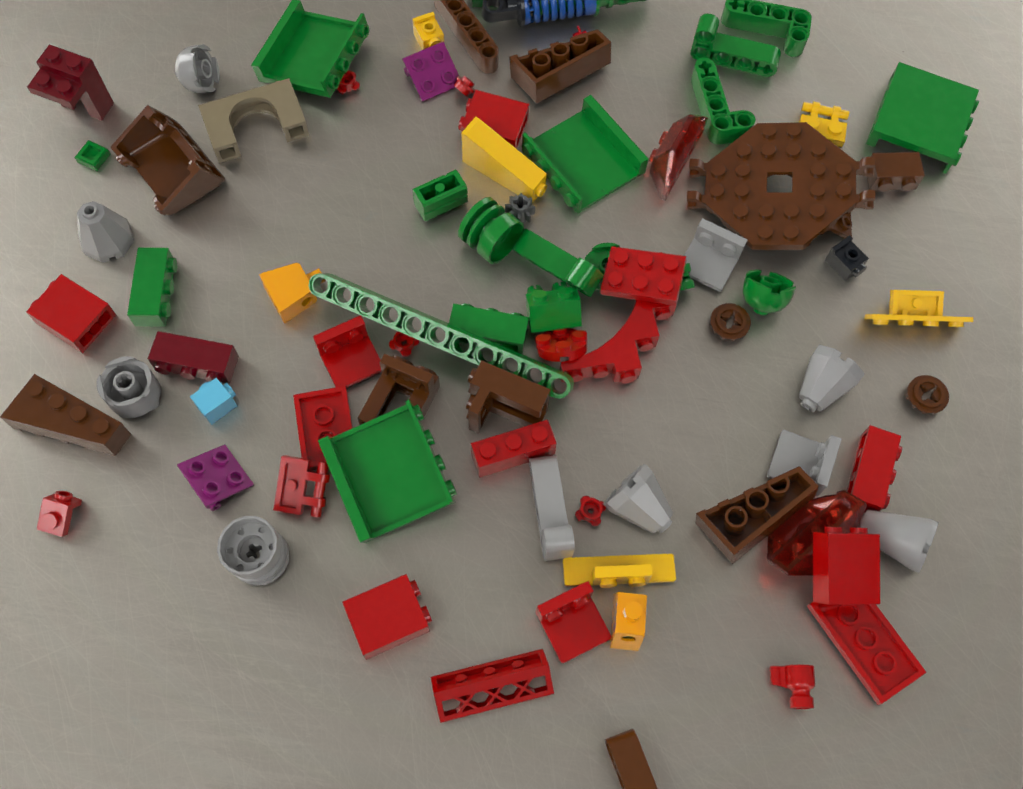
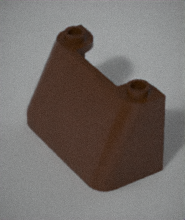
(167, 160)

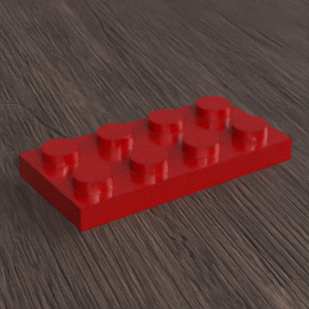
(869, 647)

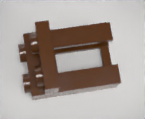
(401, 377)
(504, 395)

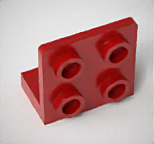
(348, 353)
(573, 622)

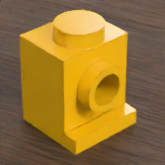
(427, 30)

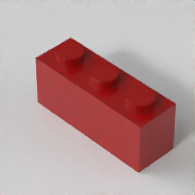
(513, 448)
(874, 467)

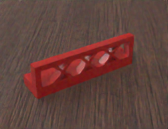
(484, 677)

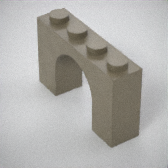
(225, 113)

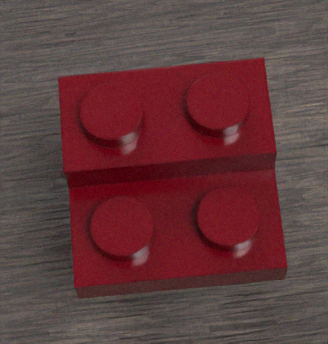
(68, 78)

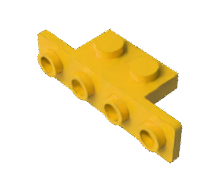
(917, 306)
(622, 569)

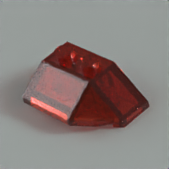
(675, 151)
(792, 542)

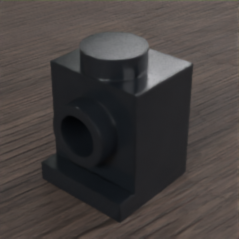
(847, 259)

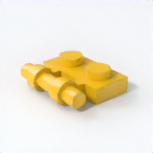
(831, 129)

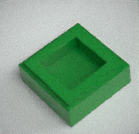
(92, 155)

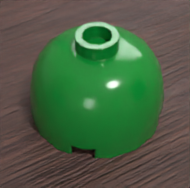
(767, 293)

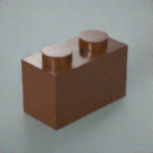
(896, 171)

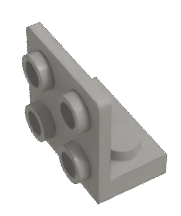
(713, 254)
(813, 457)

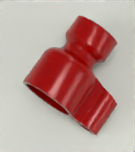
(799, 680)

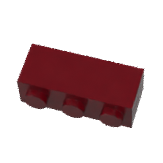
(192, 357)

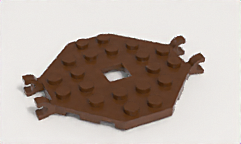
(781, 220)

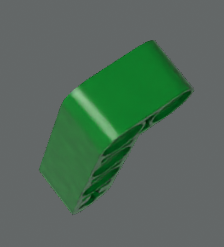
(770, 20)
(733, 51)
(722, 125)
(558, 262)

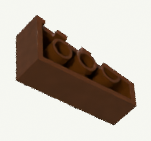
(561, 65)
(60, 415)
(750, 517)

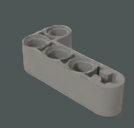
(554, 531)

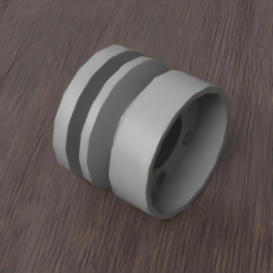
(239, 546)

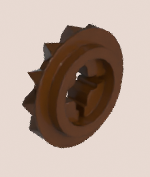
(724, 312)
(923, 384)

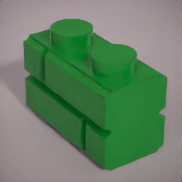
(440, 195)

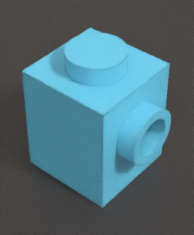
(214, 400)

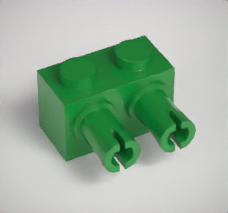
(553, 308)

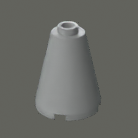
(901, 536)

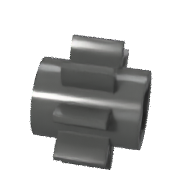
(520, 207)

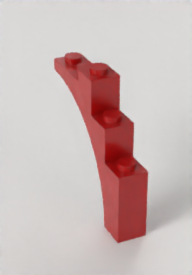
(620, 353)

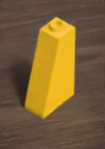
(501, 161)

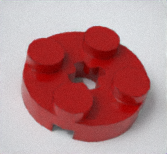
(562, 343)

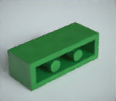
(152, 287)
(499, 327)

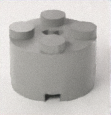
(129, 387)

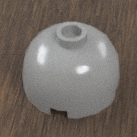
(197, 69)

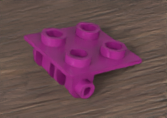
(431, 71)
(215, 476)

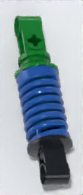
(544, 9)

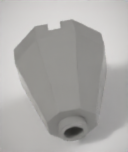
(103, 232)
(827, 378)
(641, 501)

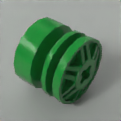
(490, 230)

